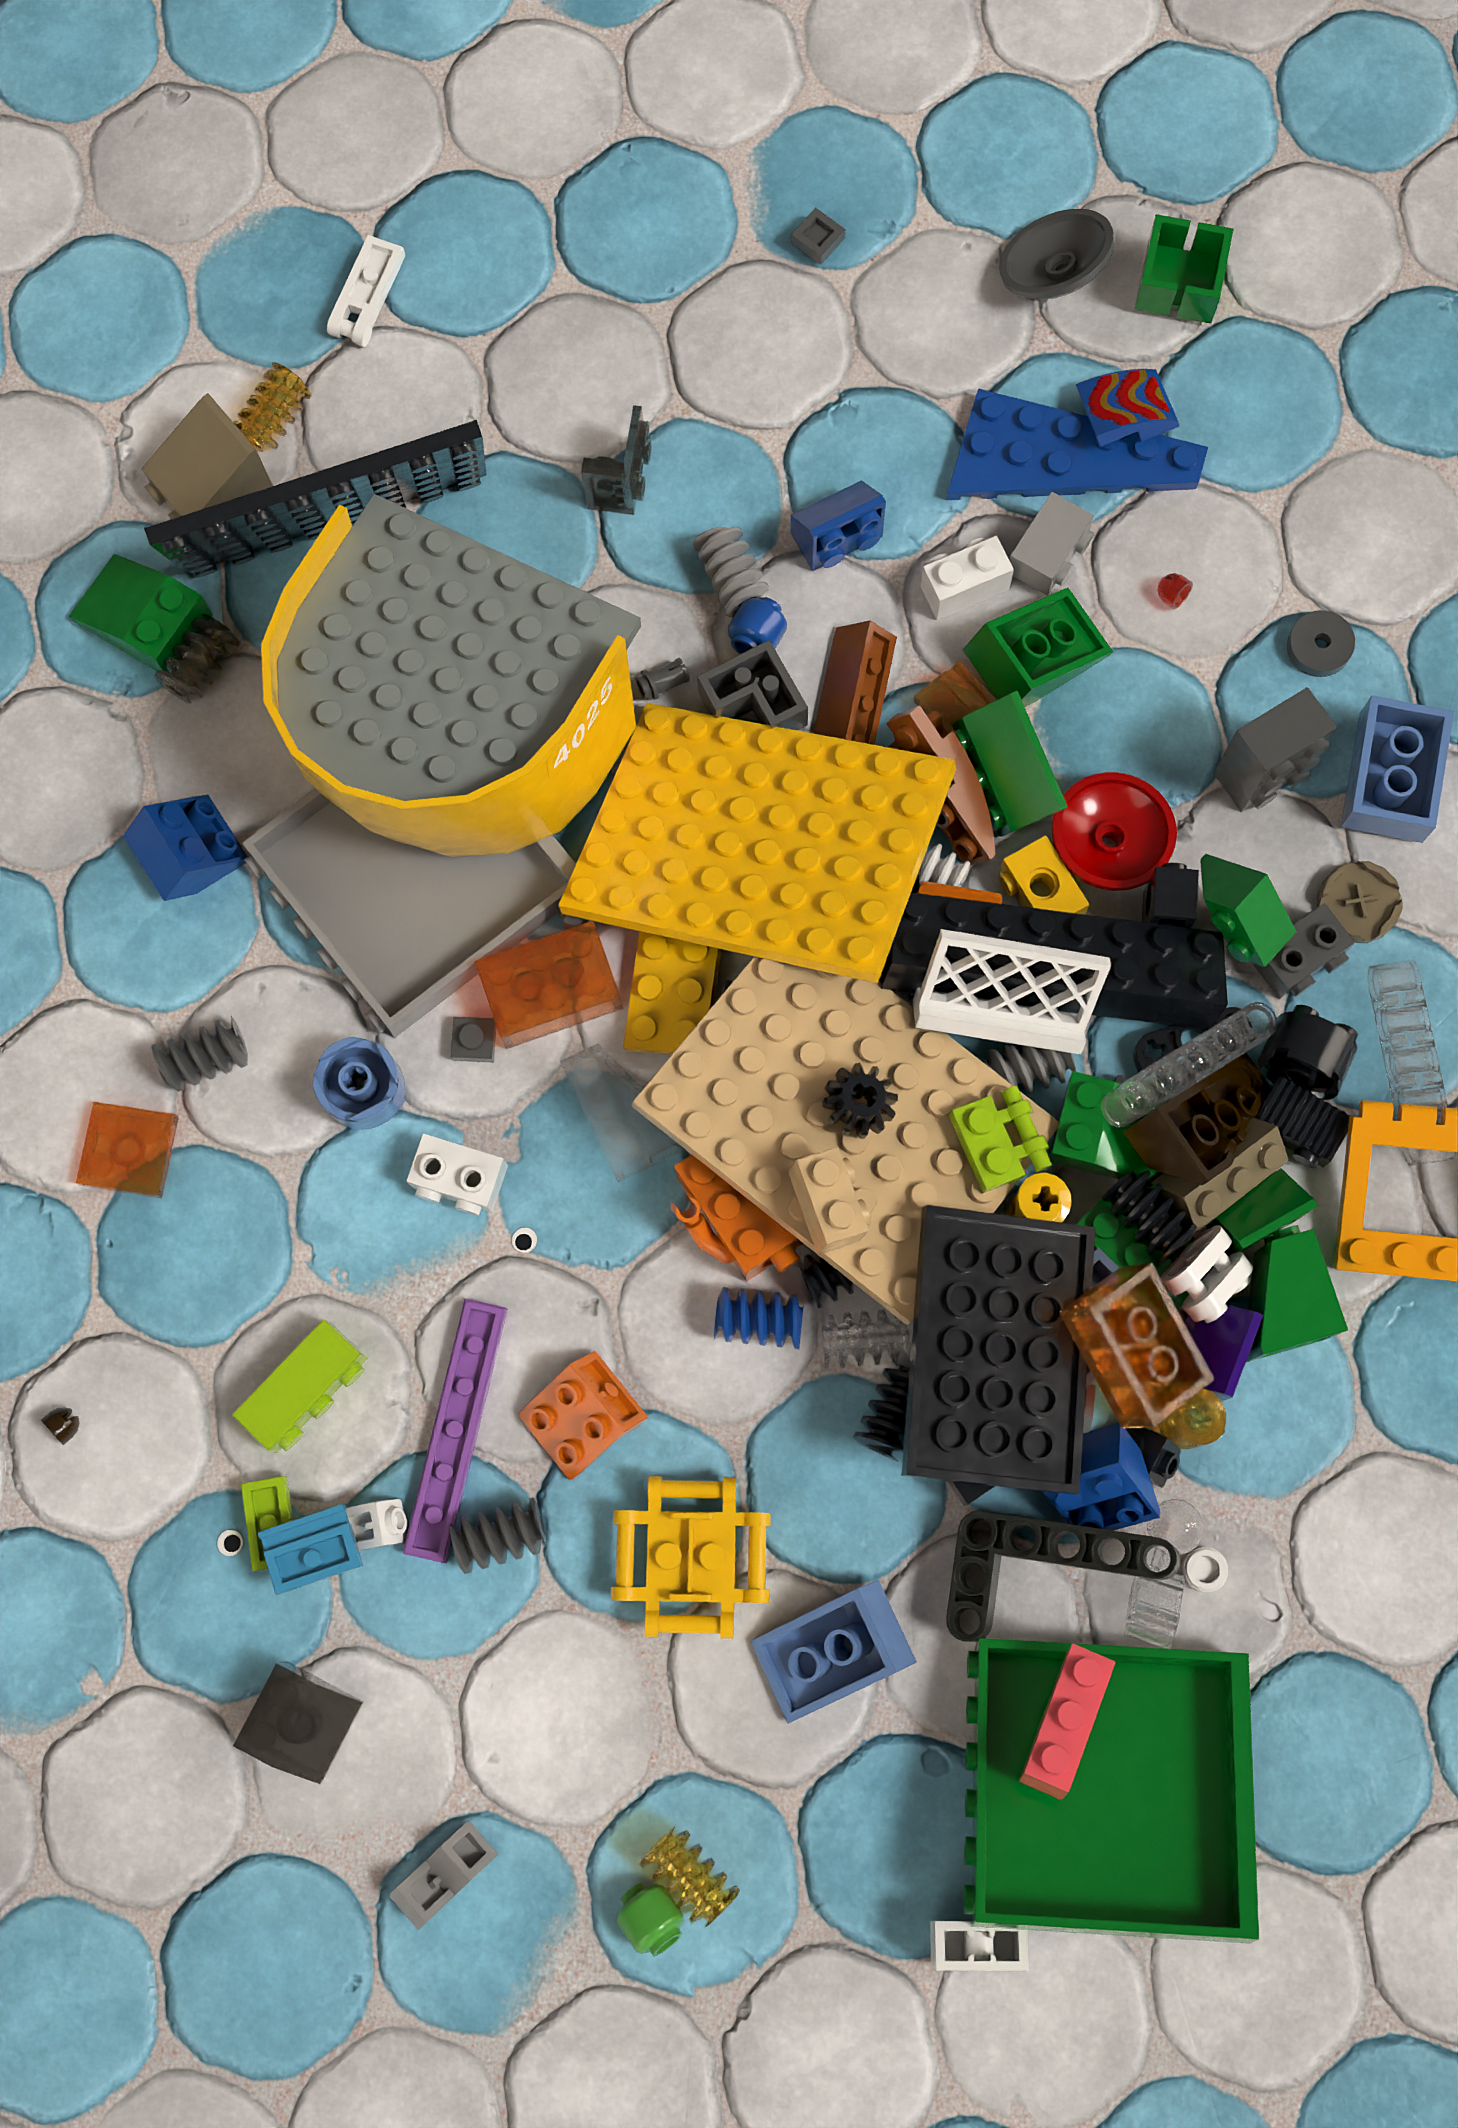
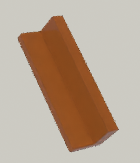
(855, 682)

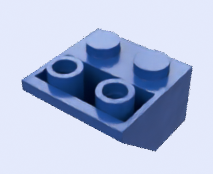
(839, 525)
(184, 845)
(1112, 1484)

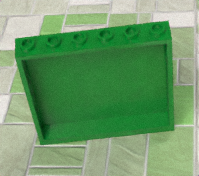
(1156, 1813)

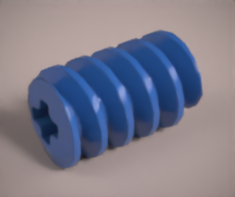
(758, 1318)

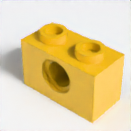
(1041, 864)

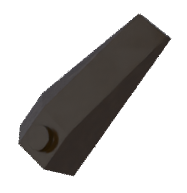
(1203, 1125)

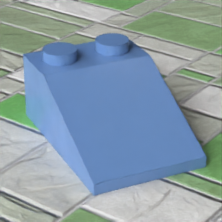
(833, 1651)

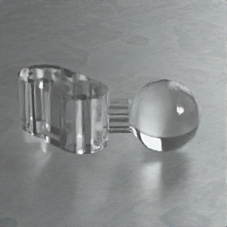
(1156, 1604)

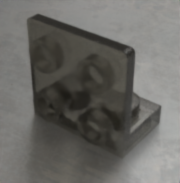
(614, 484)

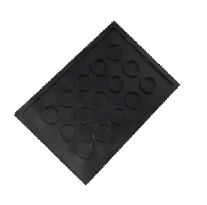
(991, 1358)

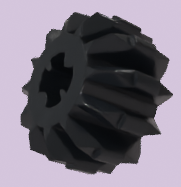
(860, 1085)

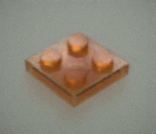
(127, 1149)

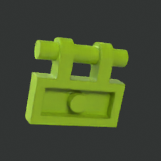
(988, 1144)

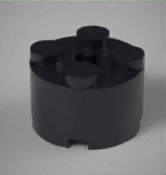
(1309, 1051)

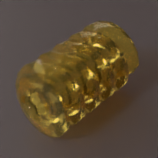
(271, 406)
(1209, 1418)
(690, 1876)

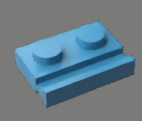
(310, 1549)

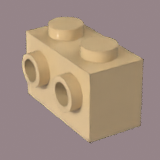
(829, 1200)

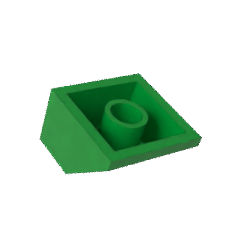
(1245, 910)
(1264, 1210)

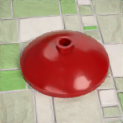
(1118, 809)

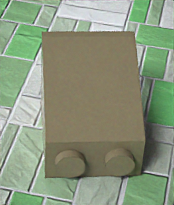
(204, 463)

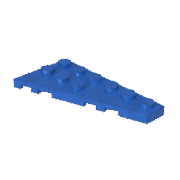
(1044, 450)

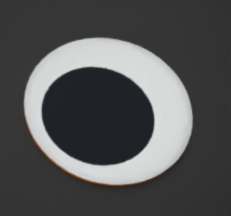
(524, 1240)
(230, 1542)

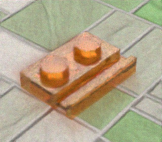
(953, 695)

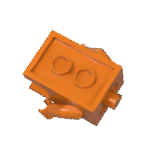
(730, 1224)

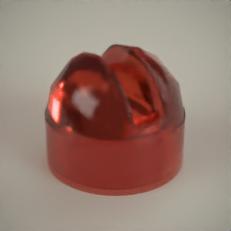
(1174, 589)

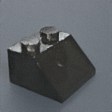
(298, 1723)

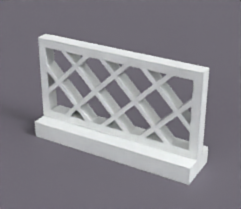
(1002, 1017)

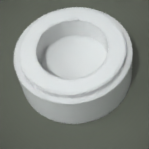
(1205, 1569)

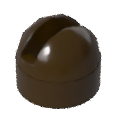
(60, 1428)

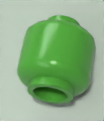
(650, 1919)

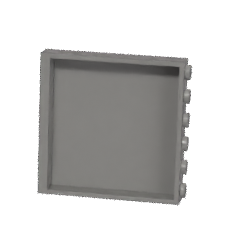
(398, 914)

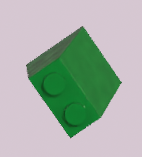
(1292, 1294)

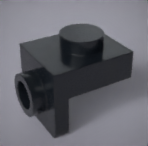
(1158, 1452)

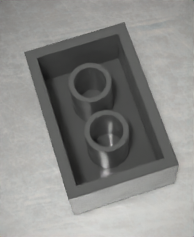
(1275, 750)

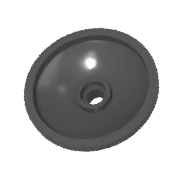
(1057, 254)

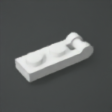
(366, 290)

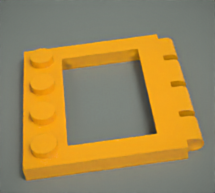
(1389, 1251)

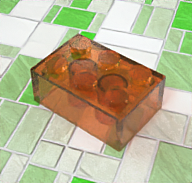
(549, 984)
(1137, 1346)

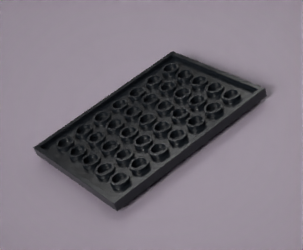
(307, 503)

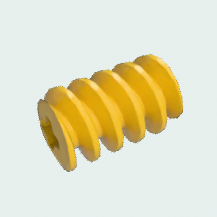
(1041, 1198)

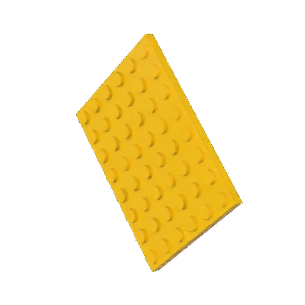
(760, 840)

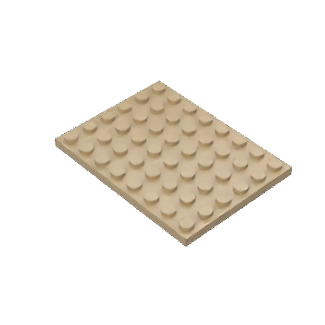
(752, 1092)

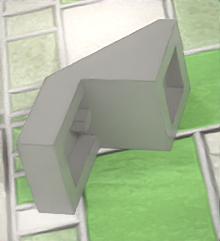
(443, 1875)

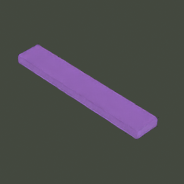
(455, 1431)

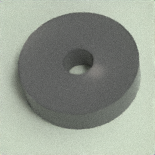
(1329, 628)

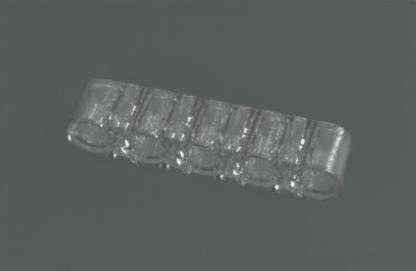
(1407, 1045)
(1176, 1072)

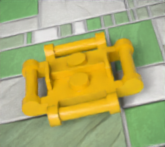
(691, 1557)

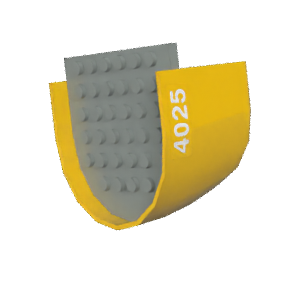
(445, 684)

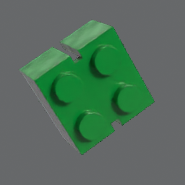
(1181, 277)

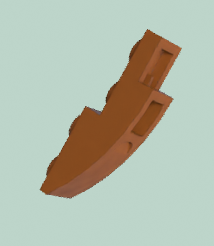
(965, 811)

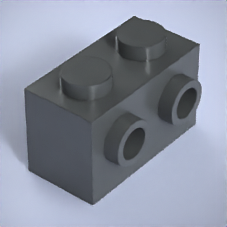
(1316, 945)

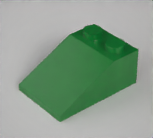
(139, 610)
(1037, 647)
(1088, 1139)

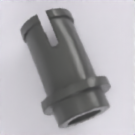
(662, 679)

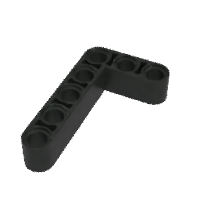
(1044, 1550)

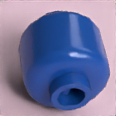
(756, 623)

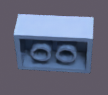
(1397, 769)

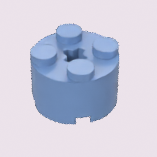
(336, 1084)

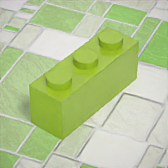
(301, 1387)

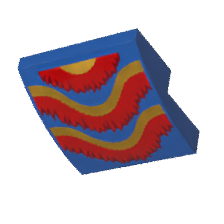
(1127, 404)

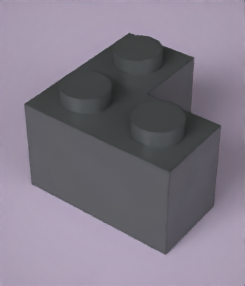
(755, 683)

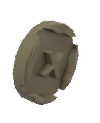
(1362, 899)

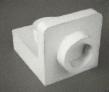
(378, 1523)

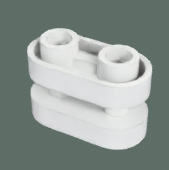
(1226, 1278)

